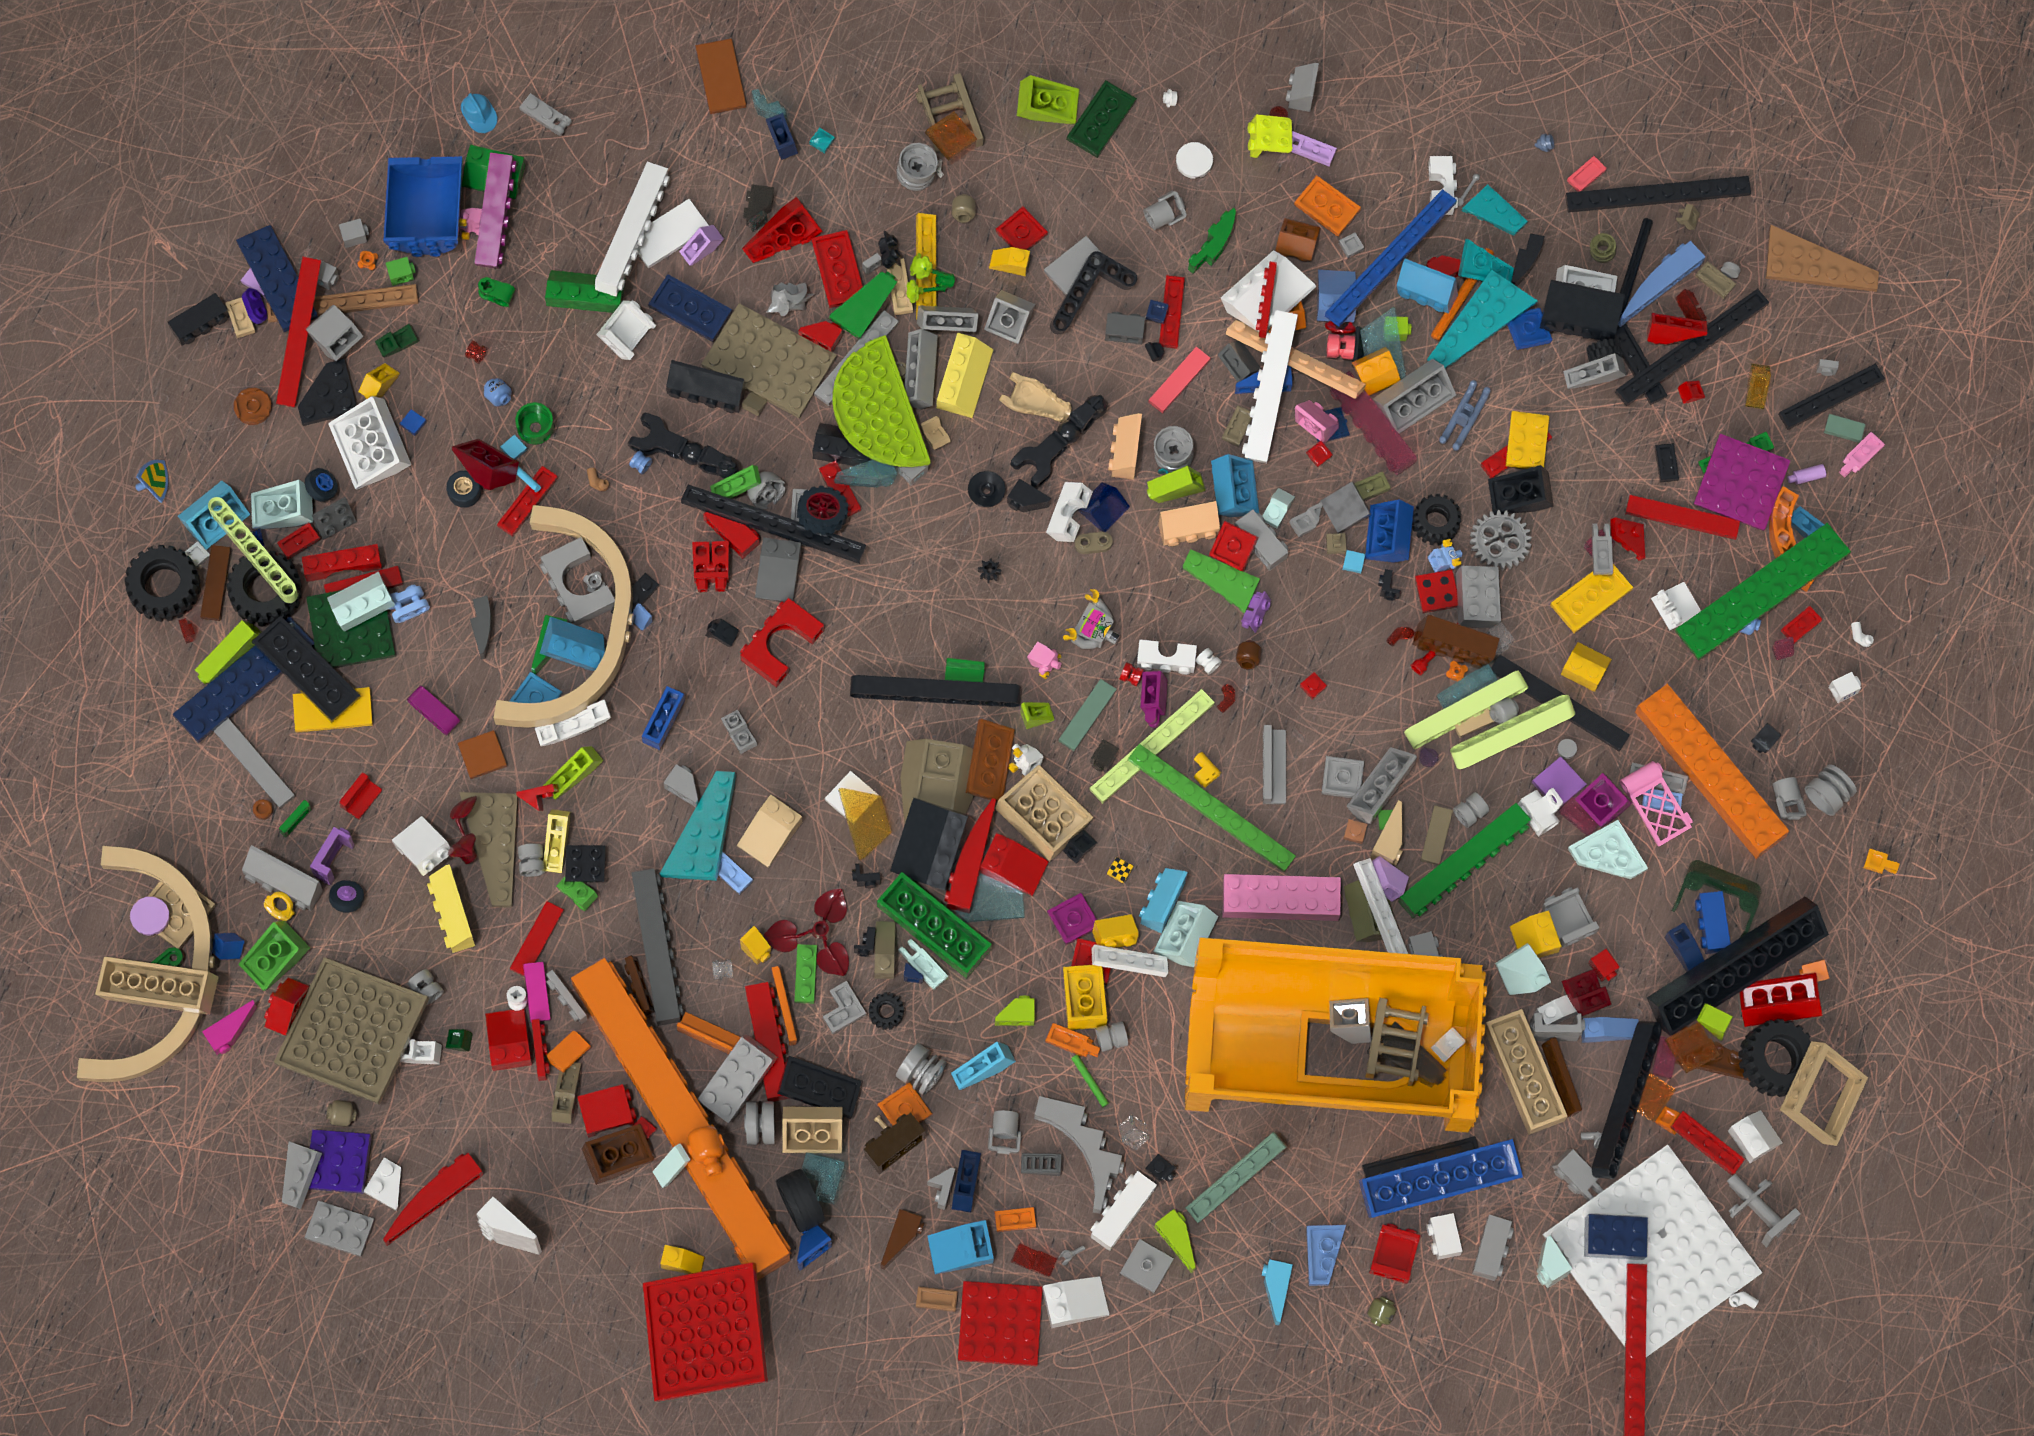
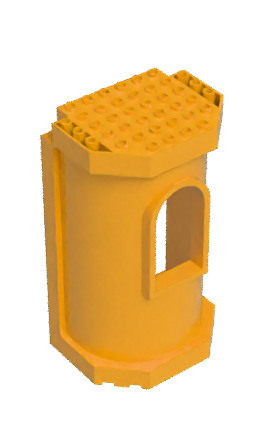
(1256, 1011)

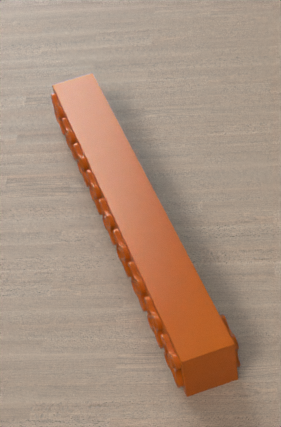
(679, 1114)

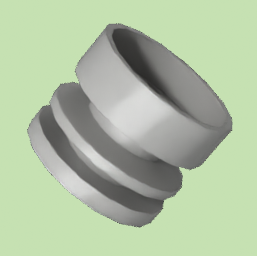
(917, 157)
(1168, 441)
(1830, 790)
(921, 1069)

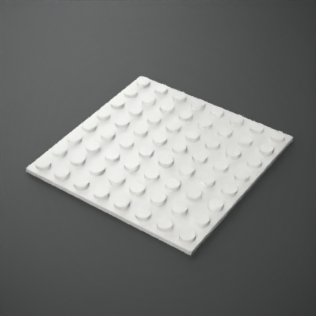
(1686, 1270)

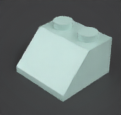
(1552, 1264)

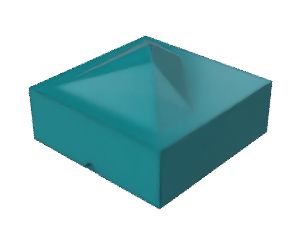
(822, 140)

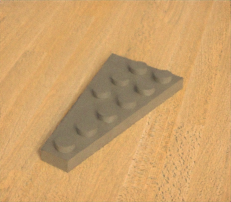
(494, 826)

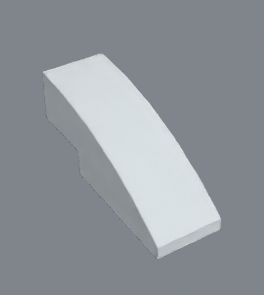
(422, 1052)

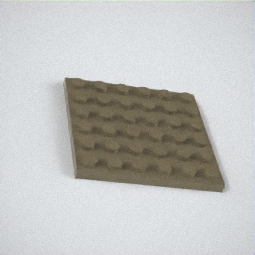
(351, 1030)

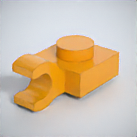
(1877, 862)

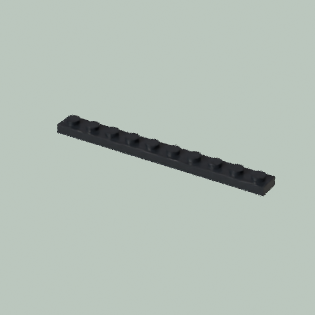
(1658, 194)
(1691, 347)
(772, 523)

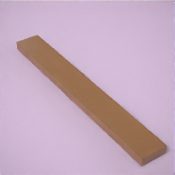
(362, 300)

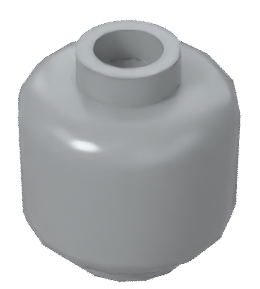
(1504, 710)

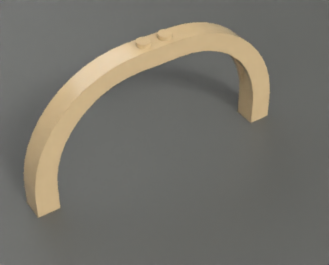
(573, 703)
(132, 1067)

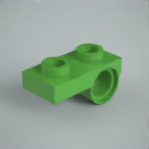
(578, 892)

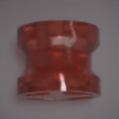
(476, 352)

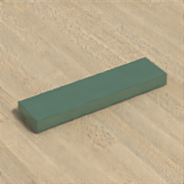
(1087, 715)

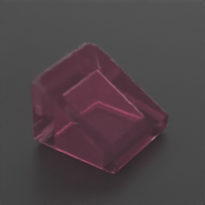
(1783, 648)

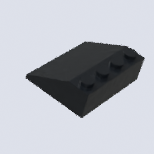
(1581, 311)
(929, 843)

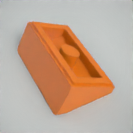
(568, 1051)

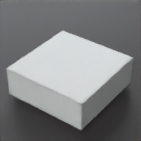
(197, 554)

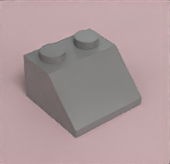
(1303, 87)
(1009, 316)

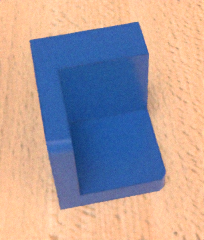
(227, 945)

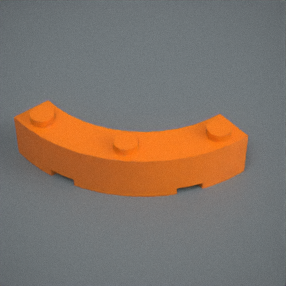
(1780, 528)

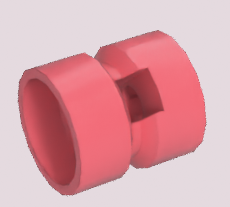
(1333, 346)

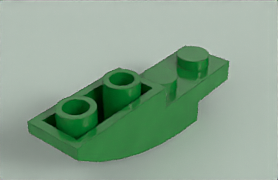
(1216, 242)

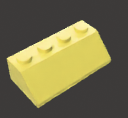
(964, 376)
(451, 910)

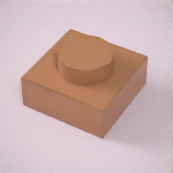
(1355, 831)

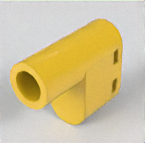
(1208, 772)

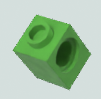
(400, 271)

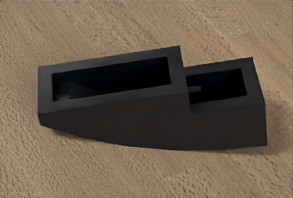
(1527, 258)

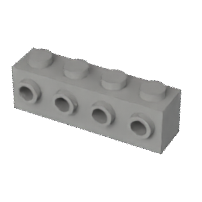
(920, 368)

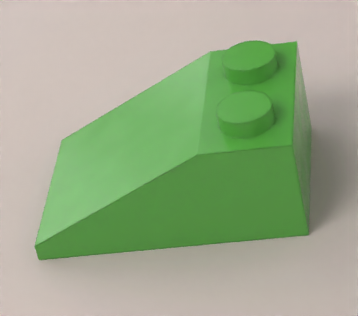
(273, 954)

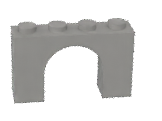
(579, 607)

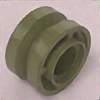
(1603, 240)

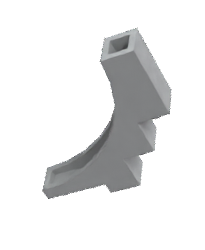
(1102, 1164)

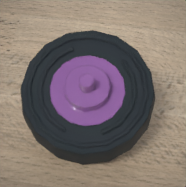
(346, 896)

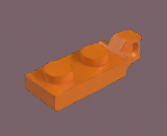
(1071, 1041)

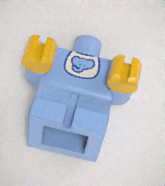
(1445, 557)

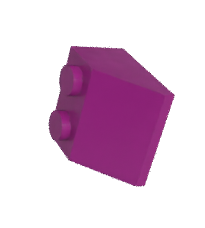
(1603, 800)

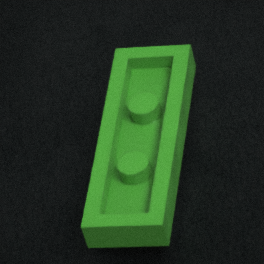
(737, 482)
(805, 973)

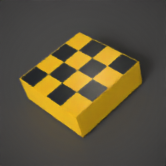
(1120, 870)

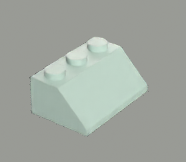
(361, 601)
(1183, 932)

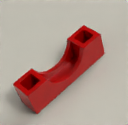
(324, 564)

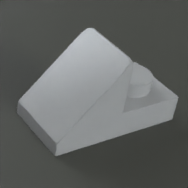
(944, 1182)

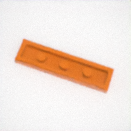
(784, 1005)

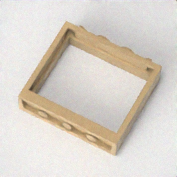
(1803, 1082)

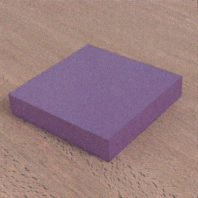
(1561, 778)

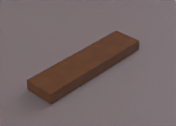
(215, 583)
(1561, 1077)

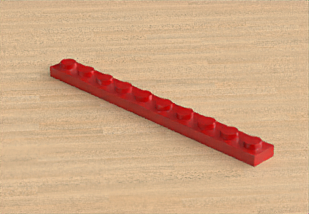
(1635, 1350)

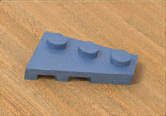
(1322, 1251)

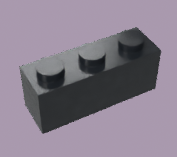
(198, 319)

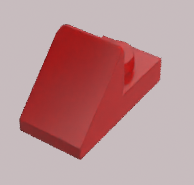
(533, 795)

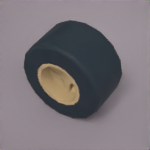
(463, 482)

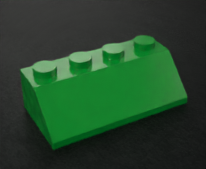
(578, 292)

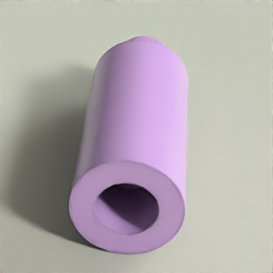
(1807, 474)

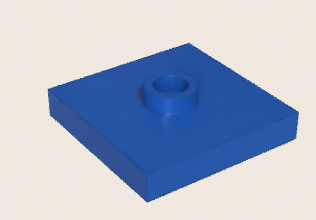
(1527, 331)

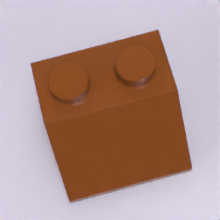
(1297, 239)

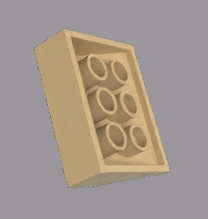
(1043, 812)

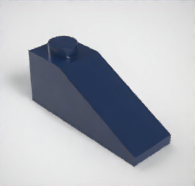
(966, 1181)

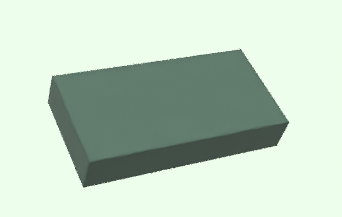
(1844, 428)

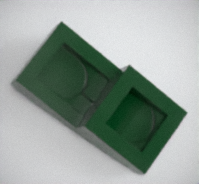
(397, 341)

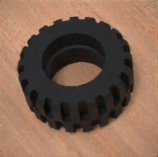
(156, 560)
(261, 611)
(1754, 1059)

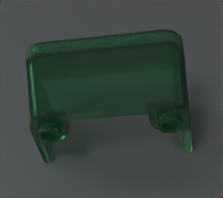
(1704, 873)

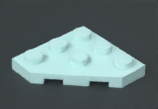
(1609, 852)

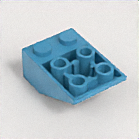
(961, 1247)

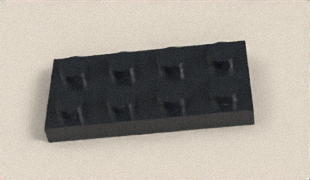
(819, 1086)

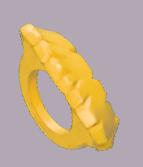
(283, 915)

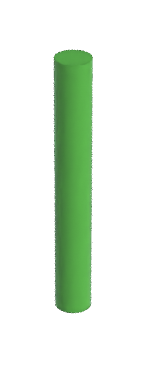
(1090, 1081)

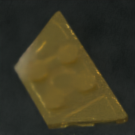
(865, 820)

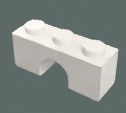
(1442, 170)
(1072, 498)
(1181, 661)

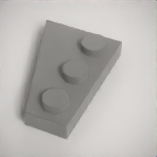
(299, 1172)

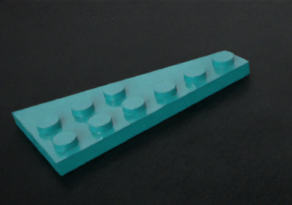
(1485, 314)
(702, 840)

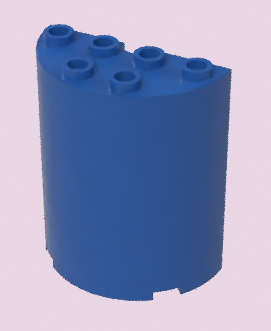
(423, 205)

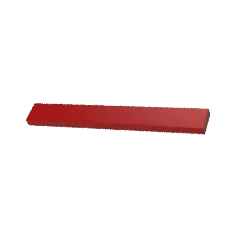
(297, 332)

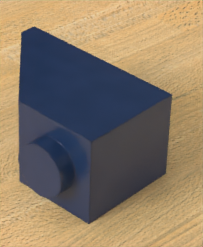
(781, 136)

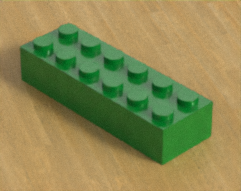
(934, 925)

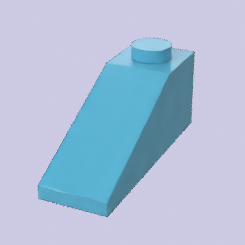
(984, 1065)
(1276, 1284)

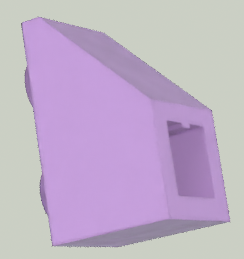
(1391, 879)

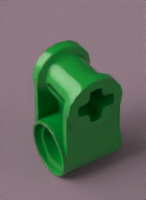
(498, 292)

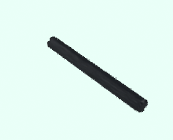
(1635, 260)

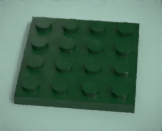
(357, 645)

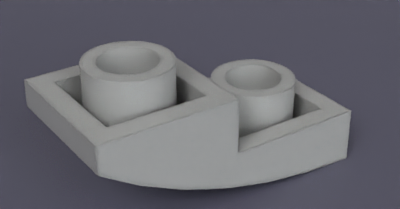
(739, 731)

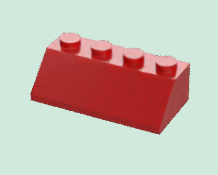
(1781, 999)

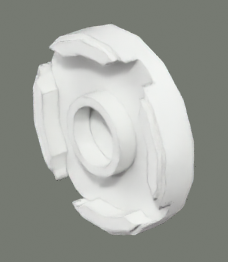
(1194, 160)

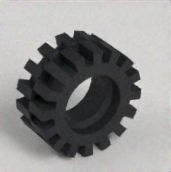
(1603, 348)
(889, 1022)

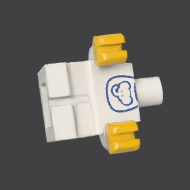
(1026, 758)

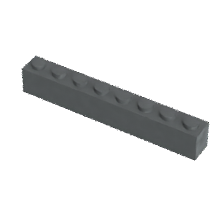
(656, 947)

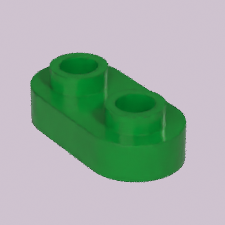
(164, 958)

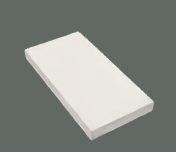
(670, 233)

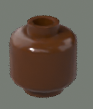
(1248, 654)

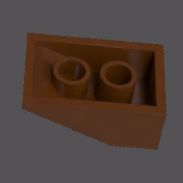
(617, 1153)

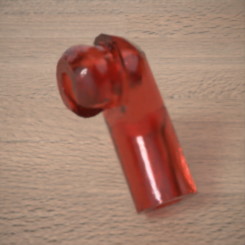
(1399, 634)
(1229, 698)

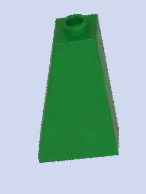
(862, 307)

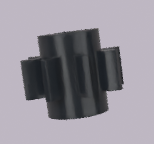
(989, 565)

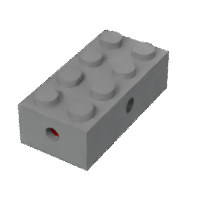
(737, 1078)

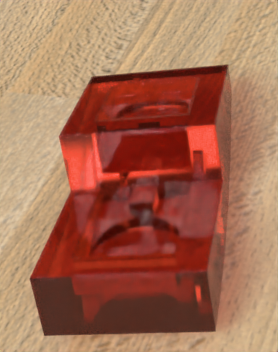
(1033, 1260)

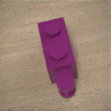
(1153, 696)

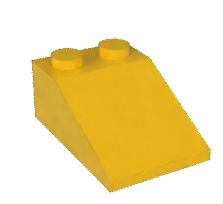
(1084, 997)

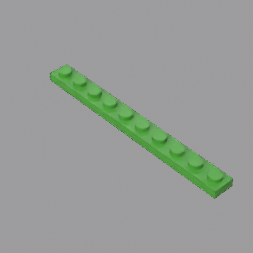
(1211, 808)

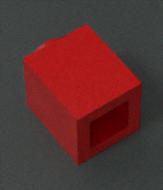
(1604, 965)

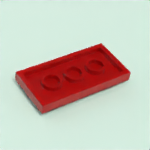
(837, 267)

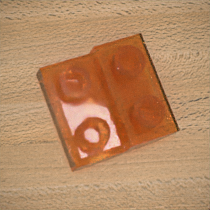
(1692, 1047)

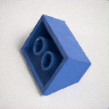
(1389, 531)

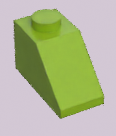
(1017, 1013)

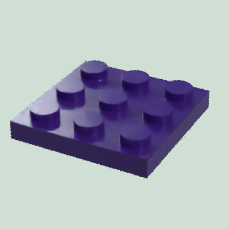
(342, 1161)

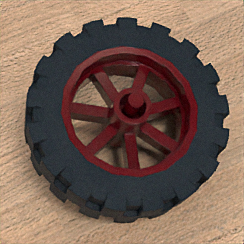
(823, 522)

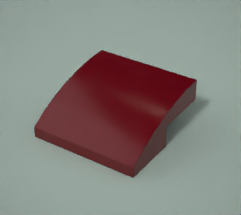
(1586, 992)

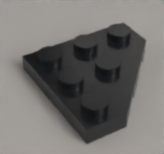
(328, 396)

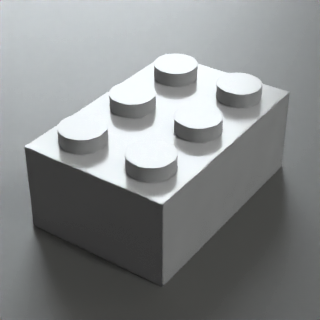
(1478, 596)

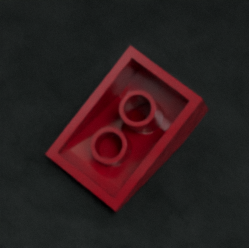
(486, 464)

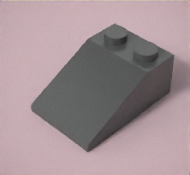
(778, 569)

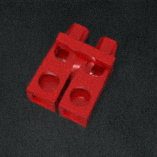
(711, 571)

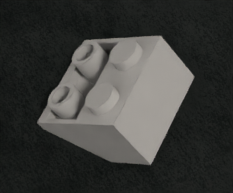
(334, 333)

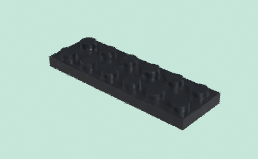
(306, 669)

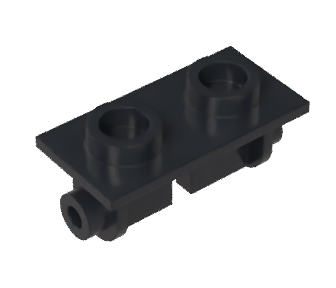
(889, 250)

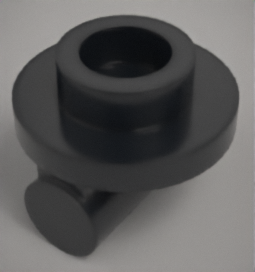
(1155, 351)

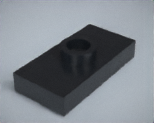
(1666, 462)

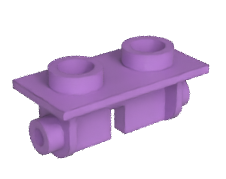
(1260, 604)

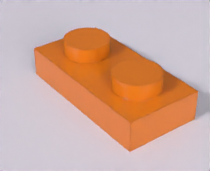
(1015, 1219)

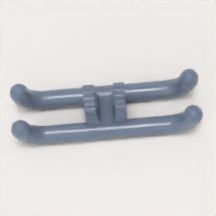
(1465, 415)

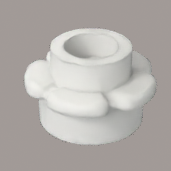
(1170, 98)

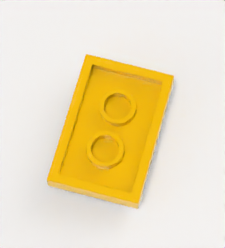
(1527, 440)

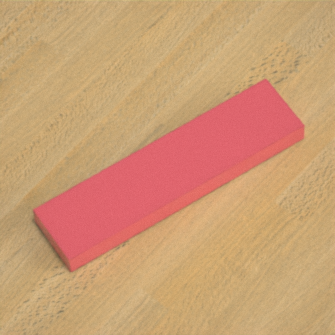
(1179, 380)

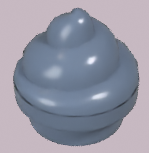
(1545, 142)

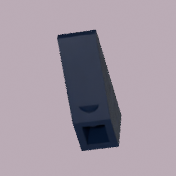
(1684, 946)

